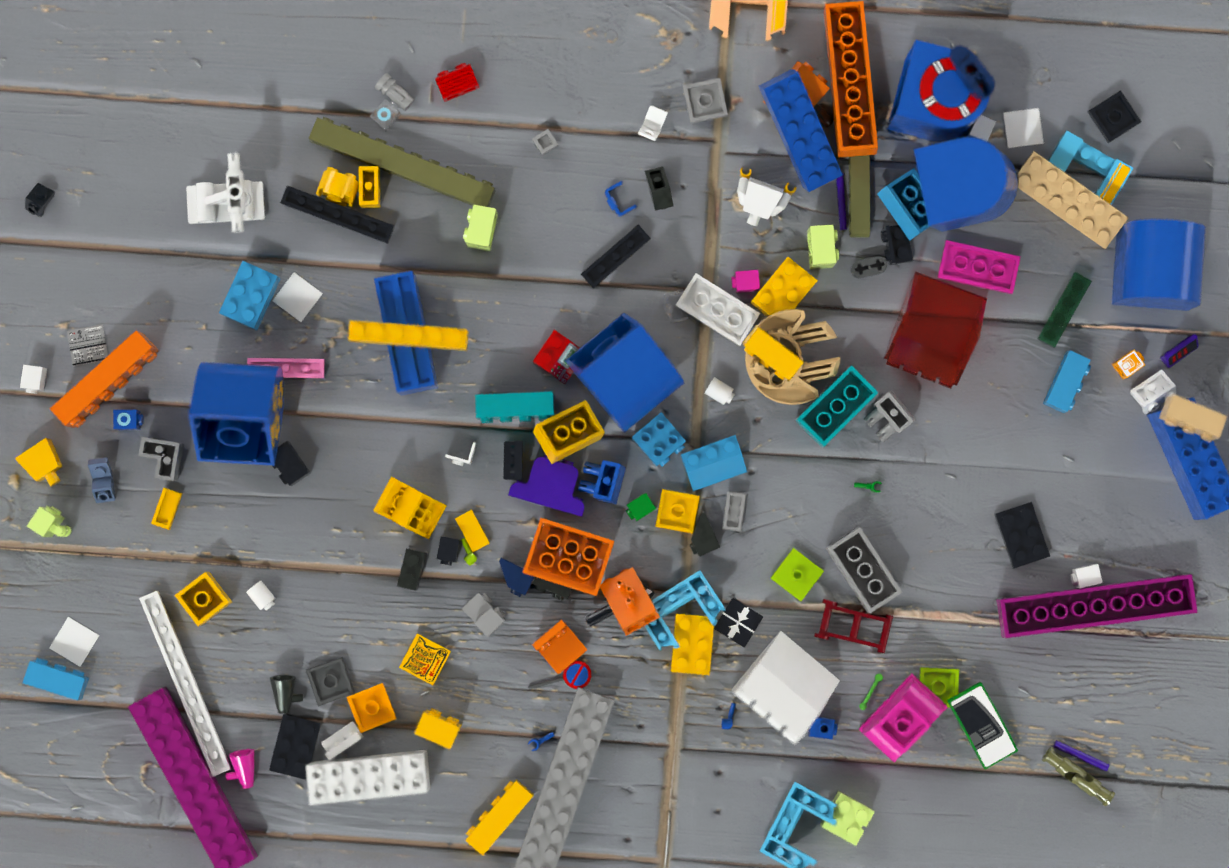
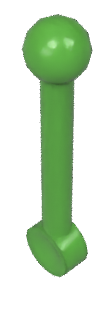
(878, 677)

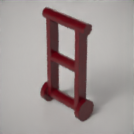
(829, 605)

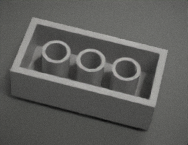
(863, 570)

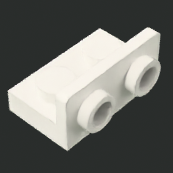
(1153, 391)
(341, 740)

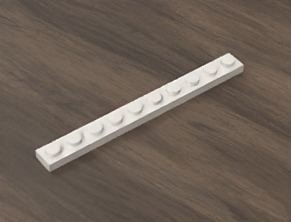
(185, 683)

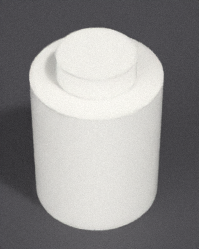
(720, 391)
(261, 596)

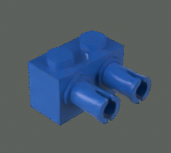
(608, 483)

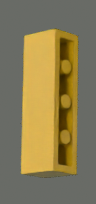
(499, 817)

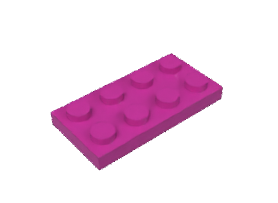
(978, 267)

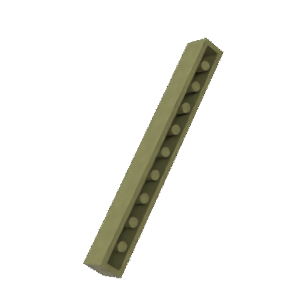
(400, 163)

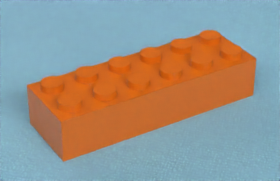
(104, 380)

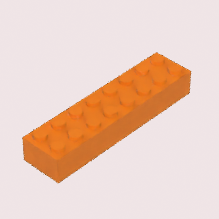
(850, 79)

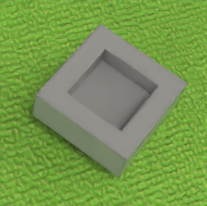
(545, 142)

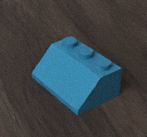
(713, 463)

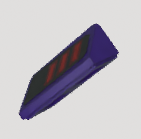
(1180, 351)

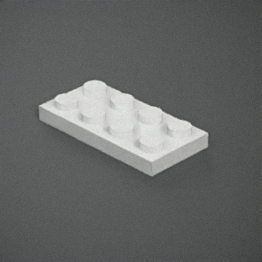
(717, 309)

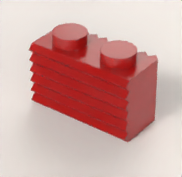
(456, 82)

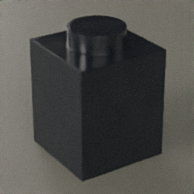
(448, 550)

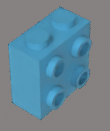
(659, 440)

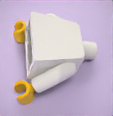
(761, 198)

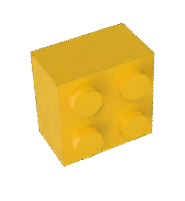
(203, 598)
(438, 728)

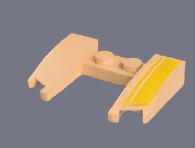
(775, 15)

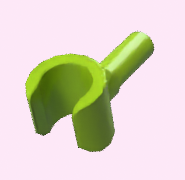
(470, 558)

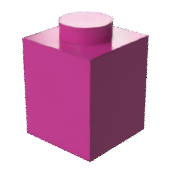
(746, 281)

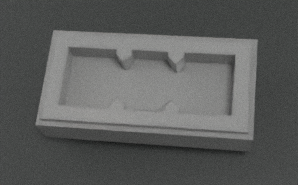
(734, 511)

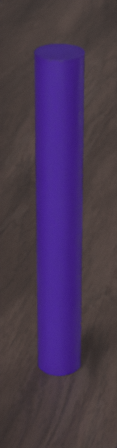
(841, 203)
(1080, 755)

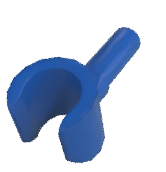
(728, 723)
(541, 740)

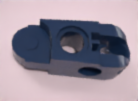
(963, 57)

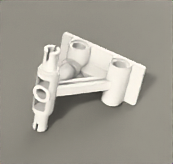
(228, 202)

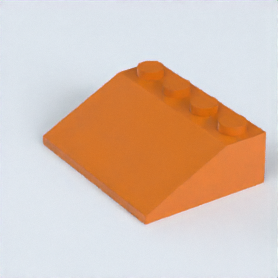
(568, 556)

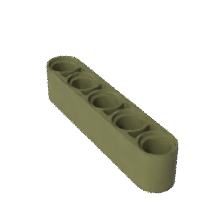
(859, 196)

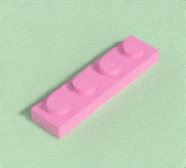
(294, 367)

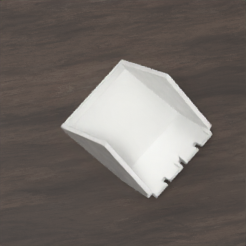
(787, 686)

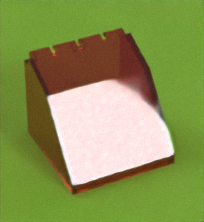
(936, 330)

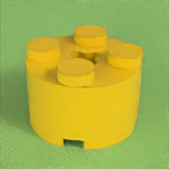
(338, 187)

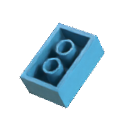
(906, 203)
(249, 295)

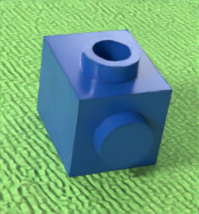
(823, 728)

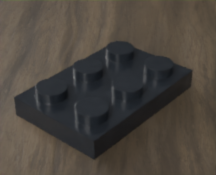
(1022, 535)
(294, 746)

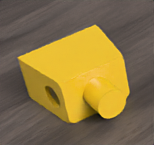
(41, 462)

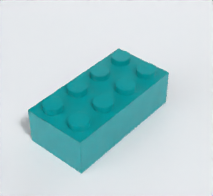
(514, 406)
(837, 406)

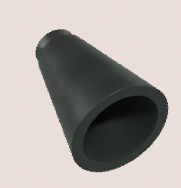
(283, 692)

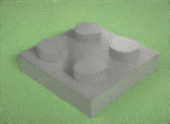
(705, 100)

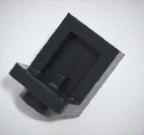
(38, 199)

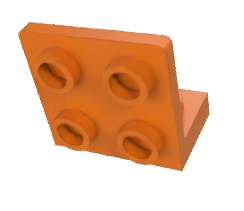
(560, 647)

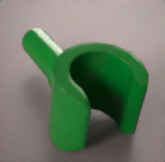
(868, 486)

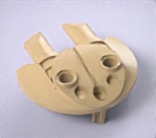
(787, 329)

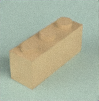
(1192, 417)

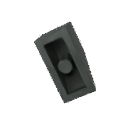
(659, 188)
(703, 537)

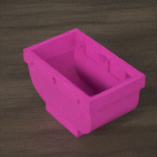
(903, 717)

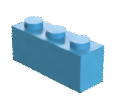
(1067, 382)
(56, 679)

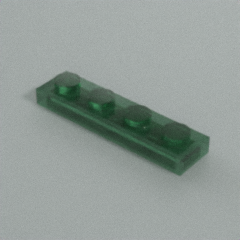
(1064, 309)

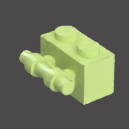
(48, 522)

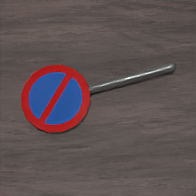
(575, 676)

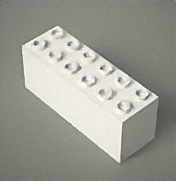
(368, 777)

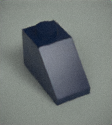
(516, 578)

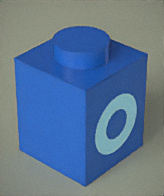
(127, 419)

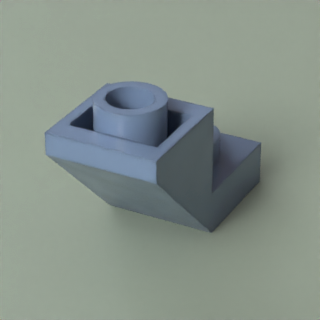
(101, 480)

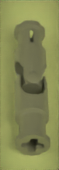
(1080, 778)

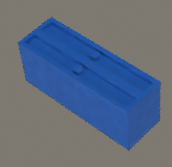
(401, 304)
(1195, 468)

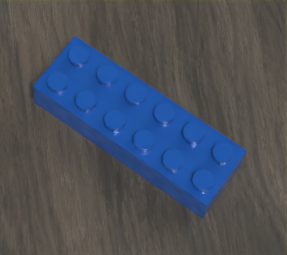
(800, 130)

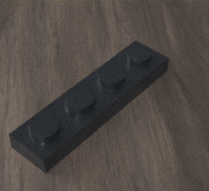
(615, 256)

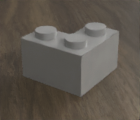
(167, 455)
(484, 614)

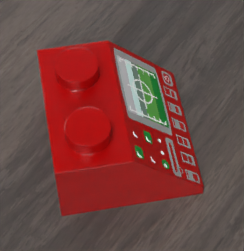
(553, 356)

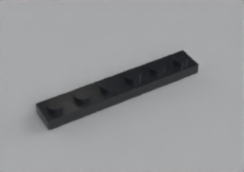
(337, 214)

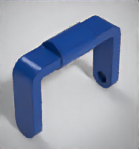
(612, 203)

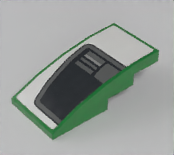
(982, 725)

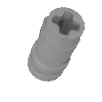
(394, 91)

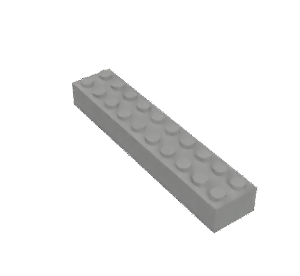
(565, 780)

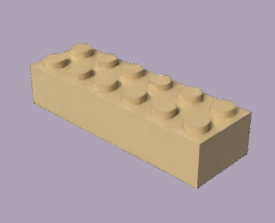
(1070, 200)

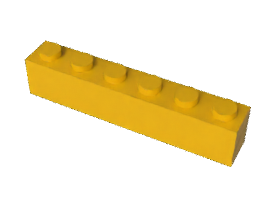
(408, 335)

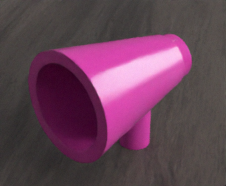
(243, 765)

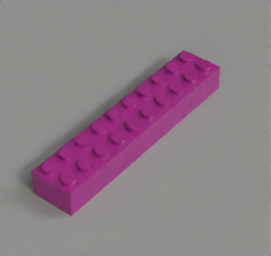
(1096, 606)
(192, 780)

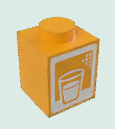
(1129, 364)

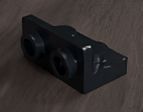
(897, 245)
(513, 460)

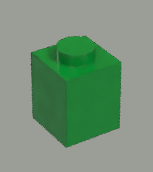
(640, 507)

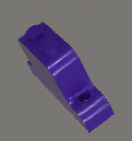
(550, 486)

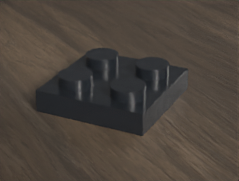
(1114, 116)

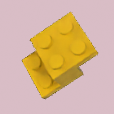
(409, 508)

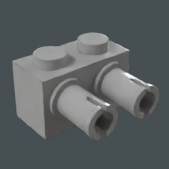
(894, 411)

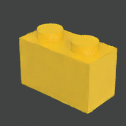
(369, 186)

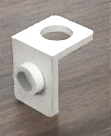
(653, 123)
(458, 461)

